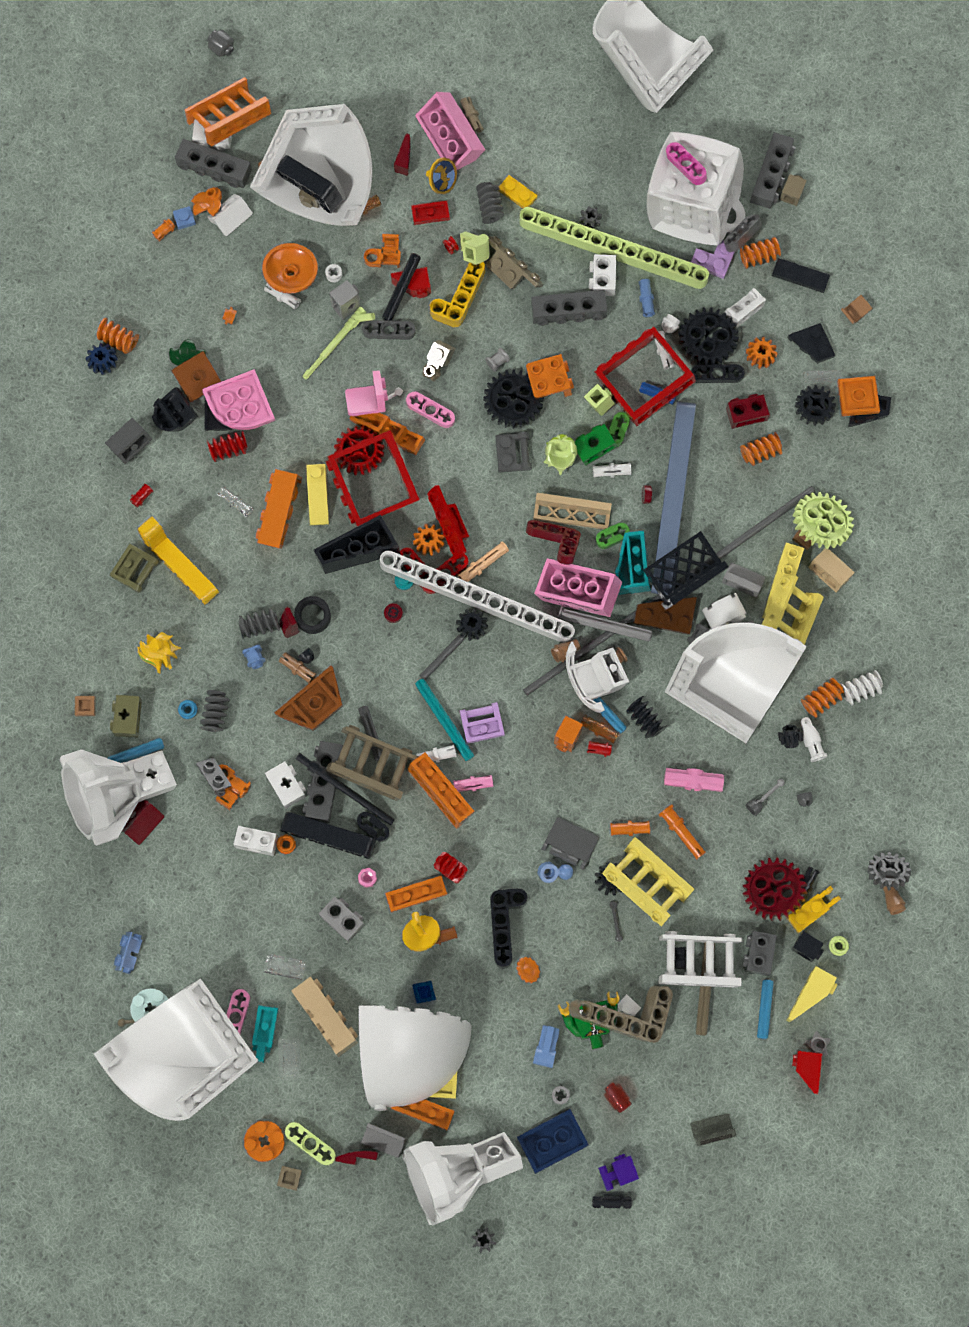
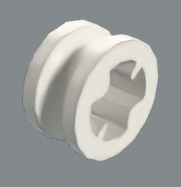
(333, 267)

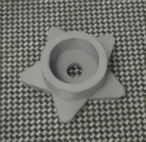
(818, 1039)

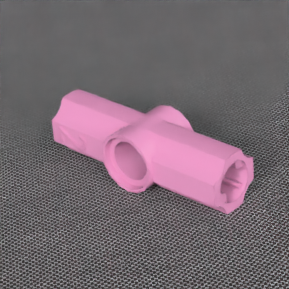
(694, 779)

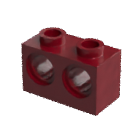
(749, 415)

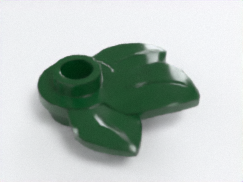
(185, 352)

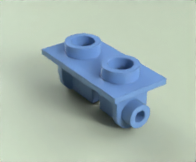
(124, 959)

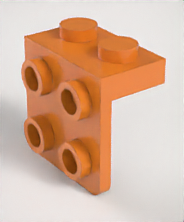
(549, 376)

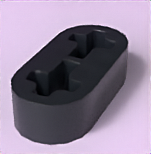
(370, 830)

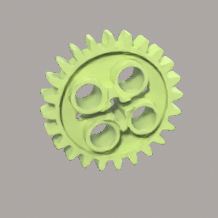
(823, 520)

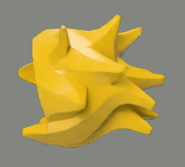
(158, 651)

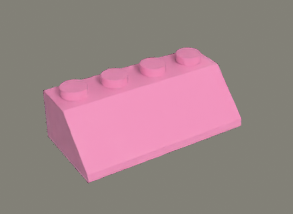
(449, 130)

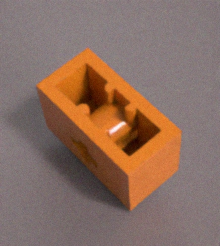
(568, 734)

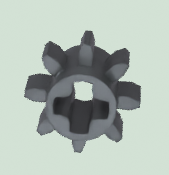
(593, 216)
(486, 1244)

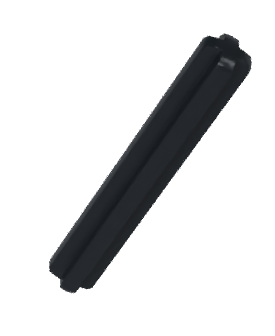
(401, 287)

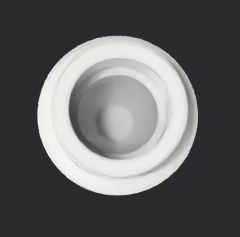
(670, 324)

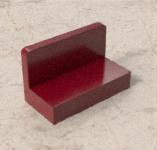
(142, 821)

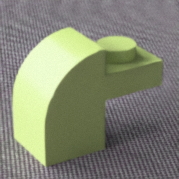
(474, 247)

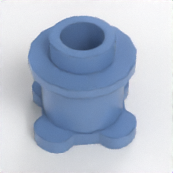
(254, 657)

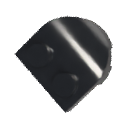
(173, 412)

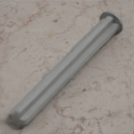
(605, 624)

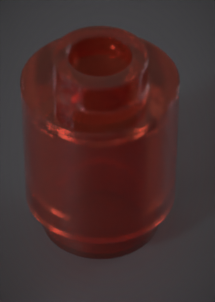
(617, 1097)

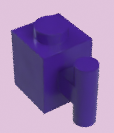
(623, 1171)

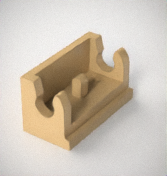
(831, 570)

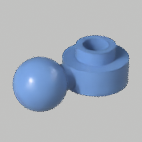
(564, 872)

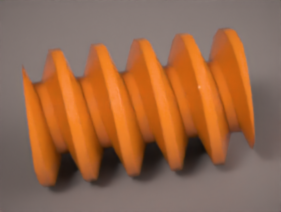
(760, 251)
(115, 337)
(761, 449)
(823, 697)

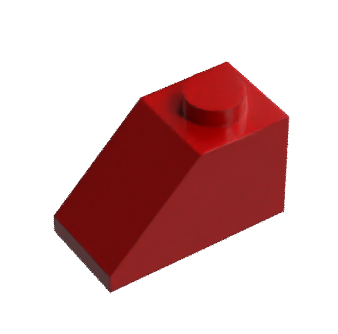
(419, 284)
(809, 1068)

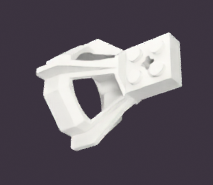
(99, 785)
(451, 1174)

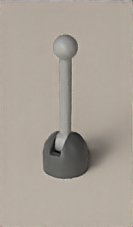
(755, 805)

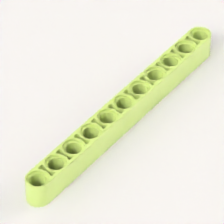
(607, 240)

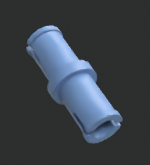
(646, 298)

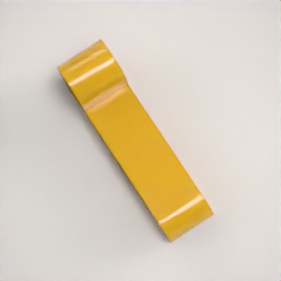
(462, 292)

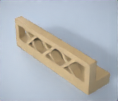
(574, 504)

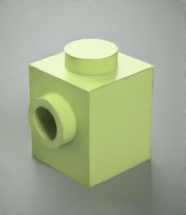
(599, 399)

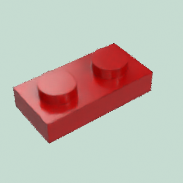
(430, 212)

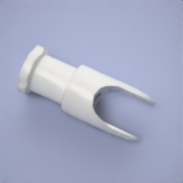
(812, 739)

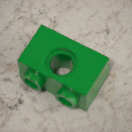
(605, 445)

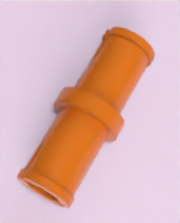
(630, 828)

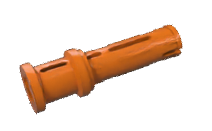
(676, 823)

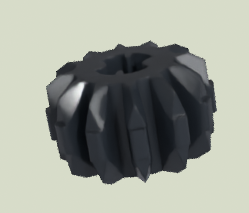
(464, 626)
(605, 884)

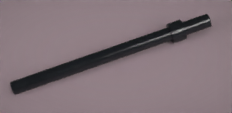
(314, 767)

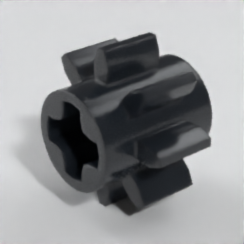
(790, 736)

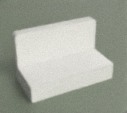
(231, 214)

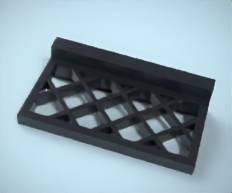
(690, 585)

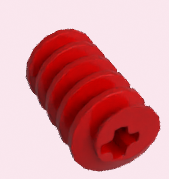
(227, 447)

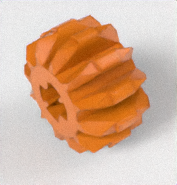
(760, 359)
(423, 535)

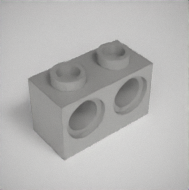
(338, 922)

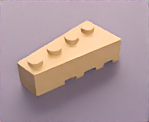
(324, 1016)

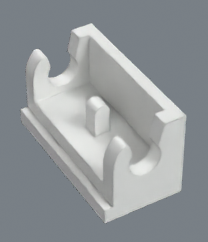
(745, 307)

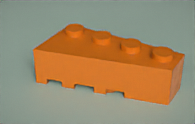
(278, 508)

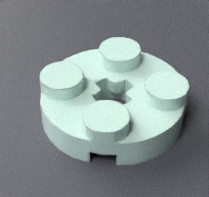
(142, 1000)

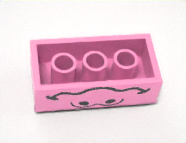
(578, 587)

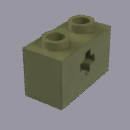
(129, 726)

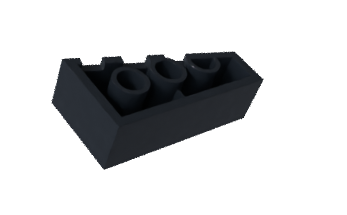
(357, 546)

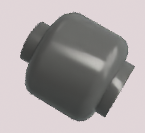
(220, 43)

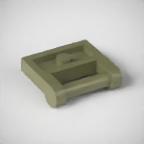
(128, 565)

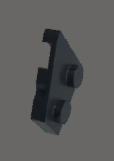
(813, 342)

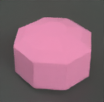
(367, 877)

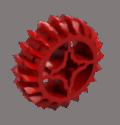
(349, 462)

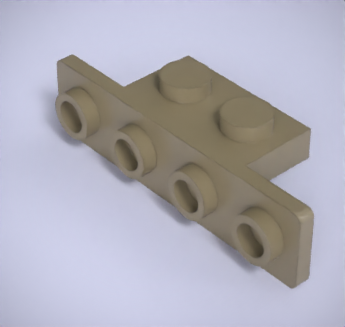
(508, 267)

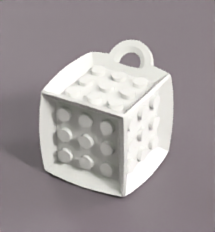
(694, 210)

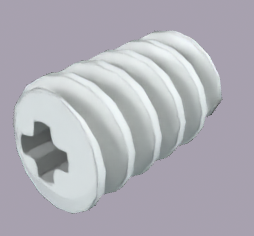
(862, 687)

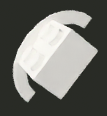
(595, 676)

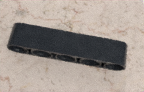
(328, 834)

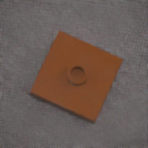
(195, 375)

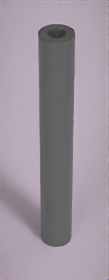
(441, 657)

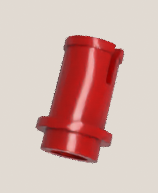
(140, 496)
(599, 748)

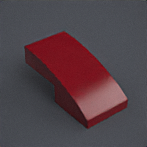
(351, 1157)

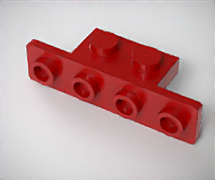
(450, 522)

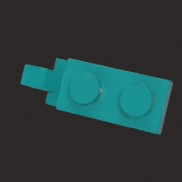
(264, 1031)

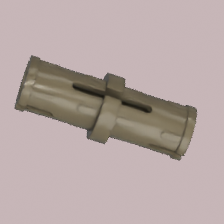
(471, 114)

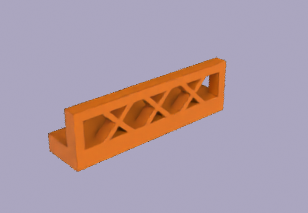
(440, 790)

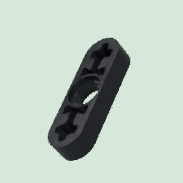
(722, 367)

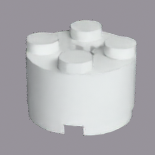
(725, 611)

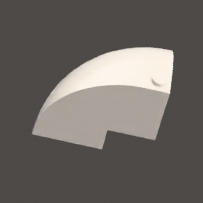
(408, 1053)

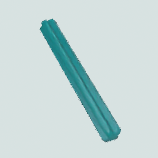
(444, 719)

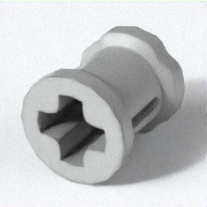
(497, 359)

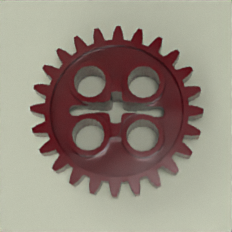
(781, 905)

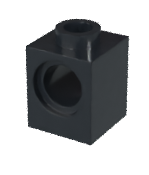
(808, 947)

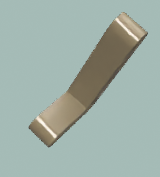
(624, 1021)

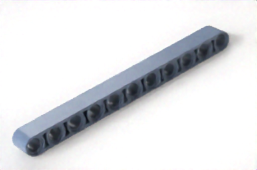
(674, 488)

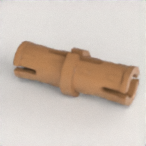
(297, 667)

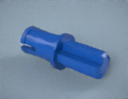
(651, 390)

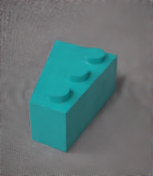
(632, 562)

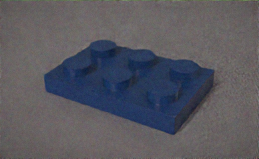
(552, 1141)

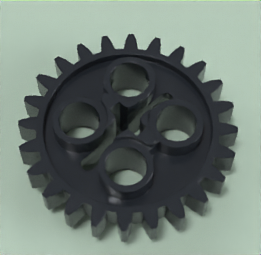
(697, 325)
(509, 414)

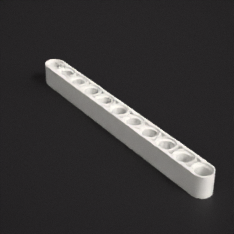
(469, 590)

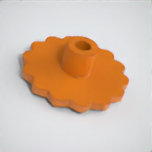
(528, 969)

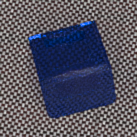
(423, 992)

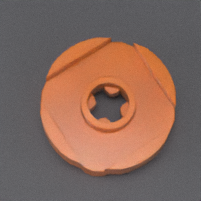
(267, 1152)

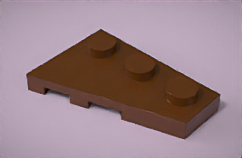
(674, 619)

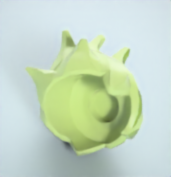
(560, 452)

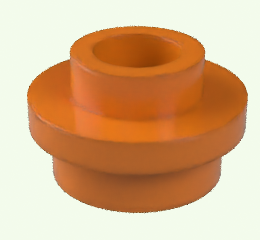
(229, 315)
(281, 840)

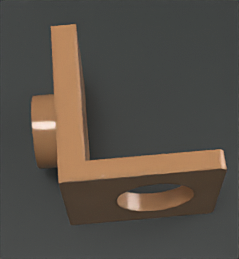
(857, 309)

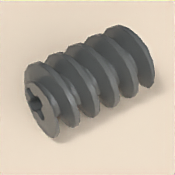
(489, 202)
(258, 623)
(214, 711)

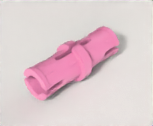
(473, 783)

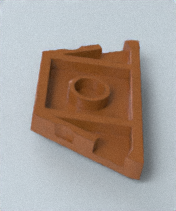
(314, 702)

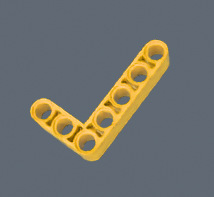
(176, 561)

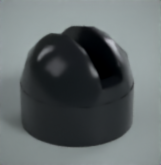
(306, 656)

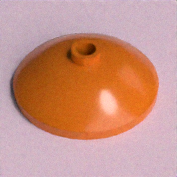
(290, 259)

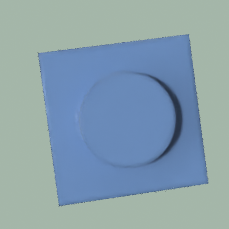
(184, 217)

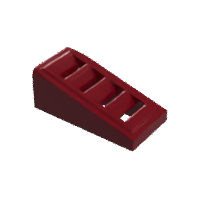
(402, 160)
(288, 623)

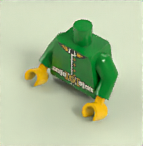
(587, 1030)

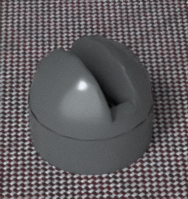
(805, 799)

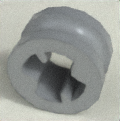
(557, 1089)

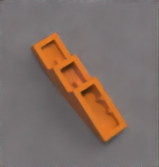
(381, 423)

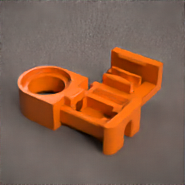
(389, 252)
(232, 792)

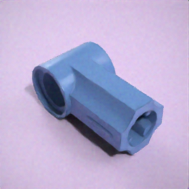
(546, 1051)

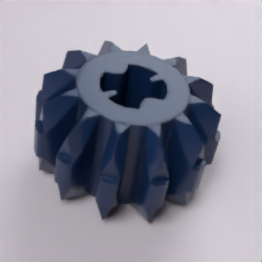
(105, 364)

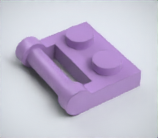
(482, 729)

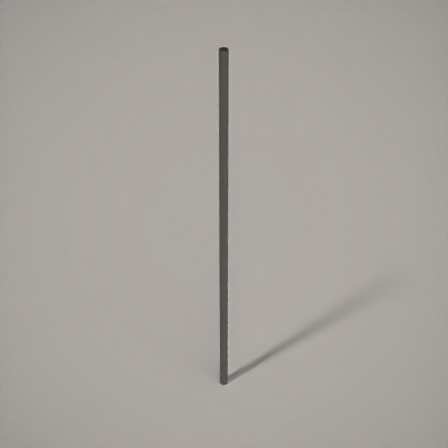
(628, 619)

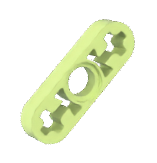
(301, 1130)

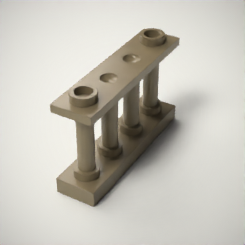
(356, 775)

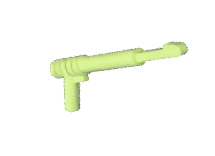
(359, 316)

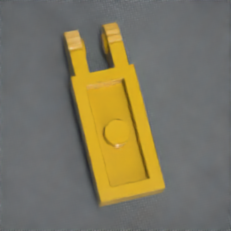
(811, 910)

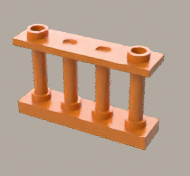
(235, 122)

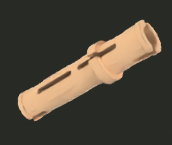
(477, 567)

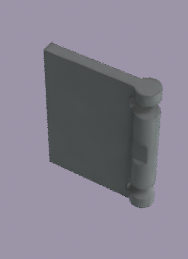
(570, 842)

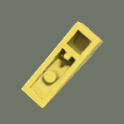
(317, 494)
(815, 989)

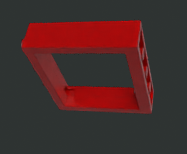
(662, 397)
(401, 468)

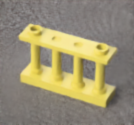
(803, 617)
(659, 870)

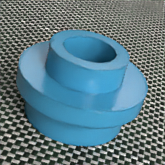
(187, 703)

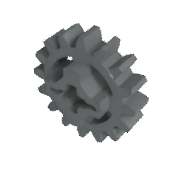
(889, 871)

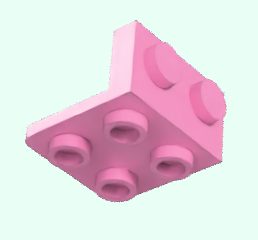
(367, 399)

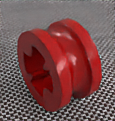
(451, 245)

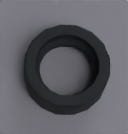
(315, 601)

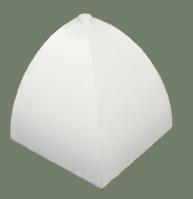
(647, 51)
(329, 144)
(735, 674)
(177, 1055)

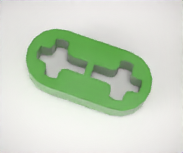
(614, 426)
(610, 532)

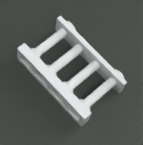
(689, 977)

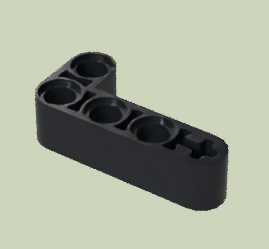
(310, 182)
(504, 929)

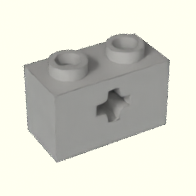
(345, 299)

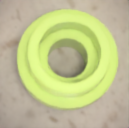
(838, 939)

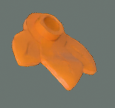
(207, 201)

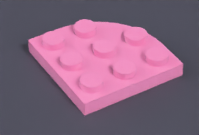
(239, 402)

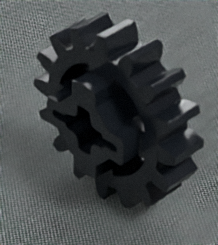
(814, 397)

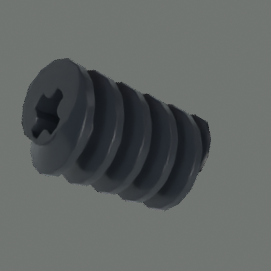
(645, 718)

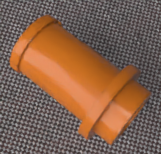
(163, 229)

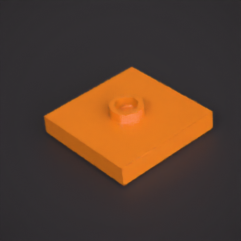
(858, 396)

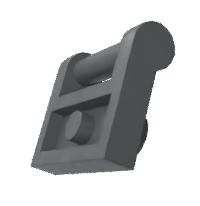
(507, 454)

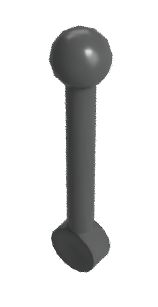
(613, 905)

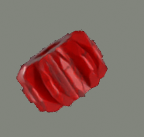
(450, 867)

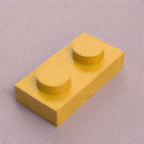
(517, 192)

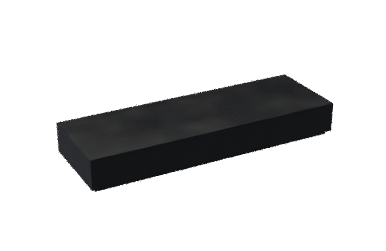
(800, 275)

